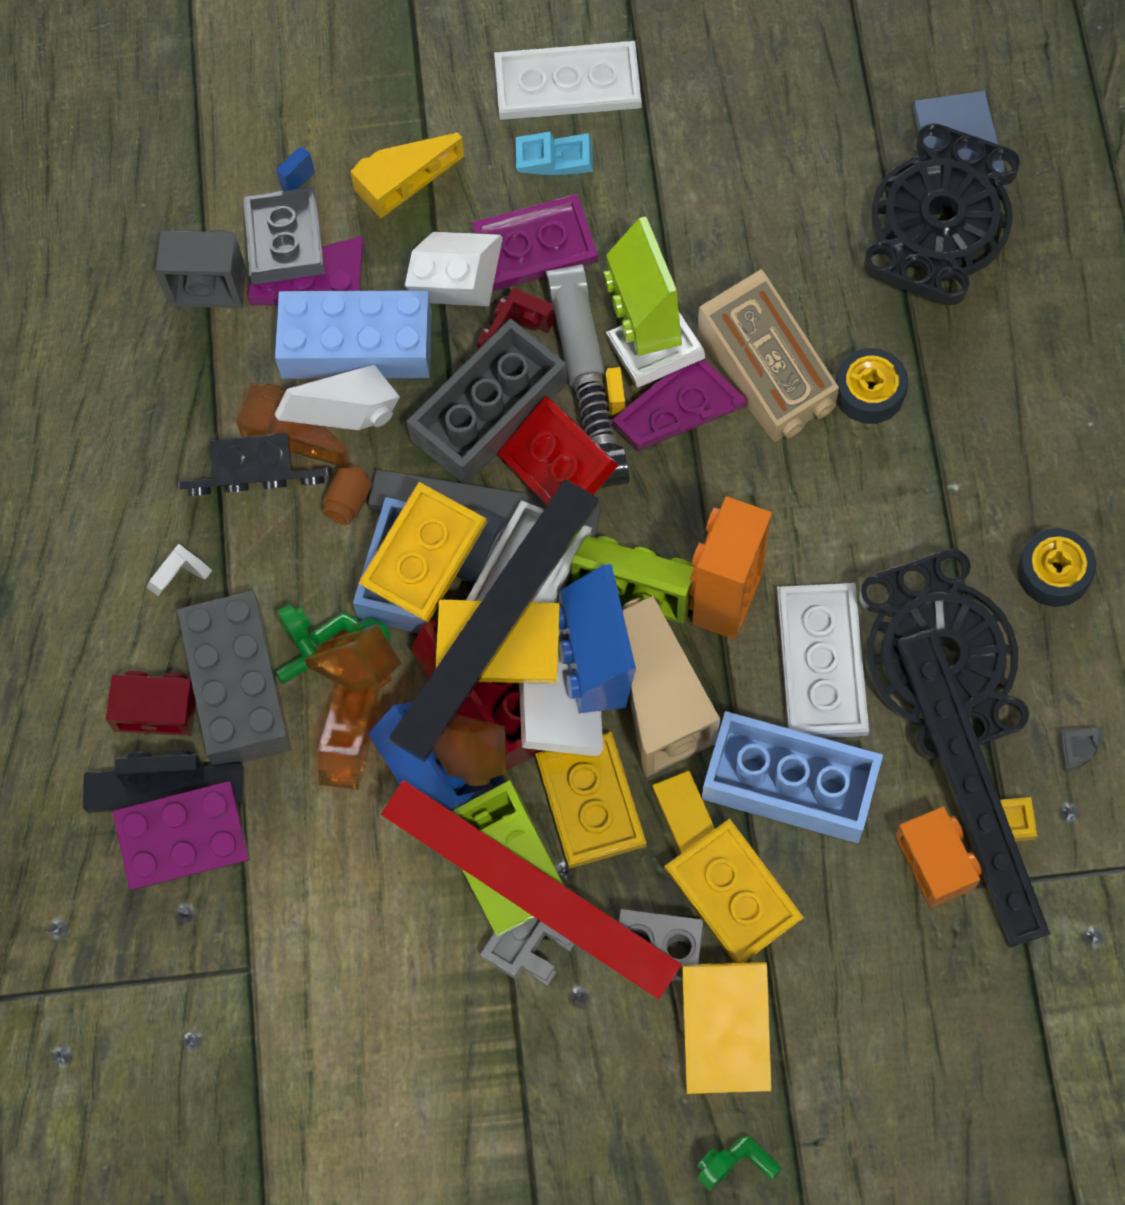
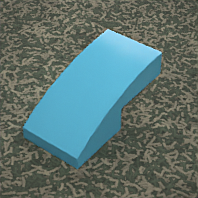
(551, 156)

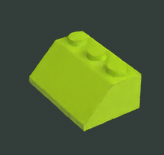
(643, 291)
(638, 574)

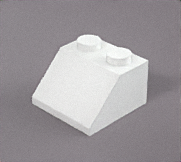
(455, 267)

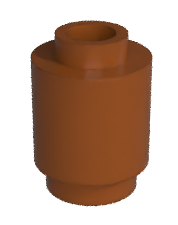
(346, 495)

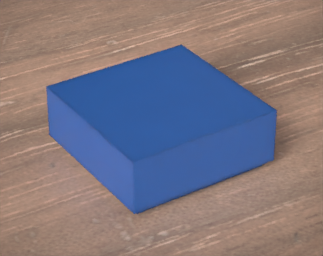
(295, 170)

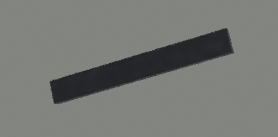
(493, 621)
(972, 788)

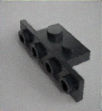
(251, 461)
(150, 778)

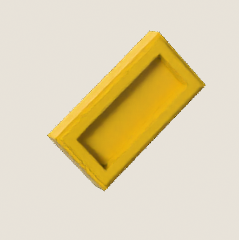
(683, 810)

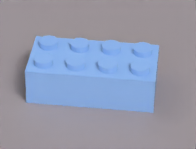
(349, 330)
(792, 777)

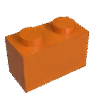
(938, 856)

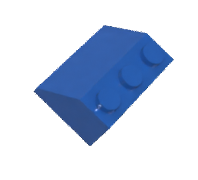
(595, 642)
(425, 776)

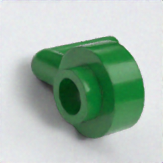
(349, 623)
(295, 626)
(718, 1166)

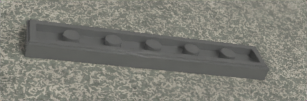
(498, 501)

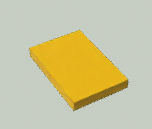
(423, 552)
(527, 654)
(591, 804)
(733, 892)
(726, 1027)

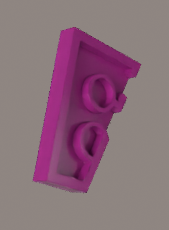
(342, 273)
(678, 405)

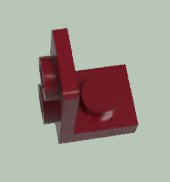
(521, 306)

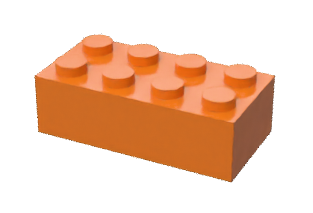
(729, 566)

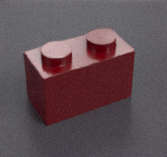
(151, 704)

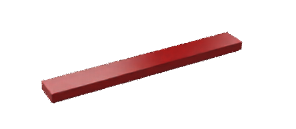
(531, 890)

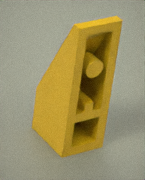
(401, 171)

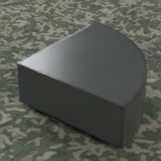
(1078, 746)

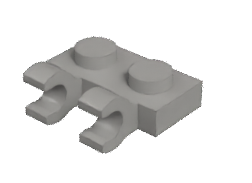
(515, 951)

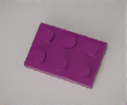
(539, 240)
(181, 835)

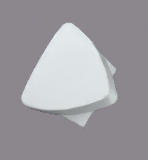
(178, 558)

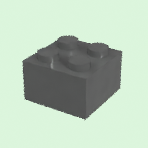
(201, 268)

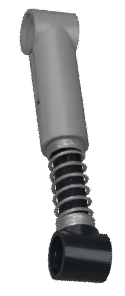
(584, 361)

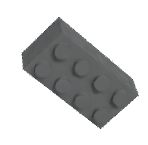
(486, 401)
(234, 679)

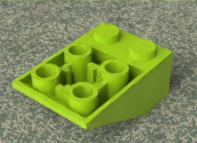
(506, 820)

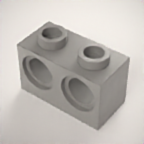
(665, 929)

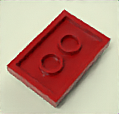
(553, 449)

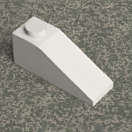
(341, 401)

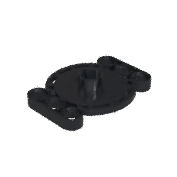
(924, 187)
(960, 627)

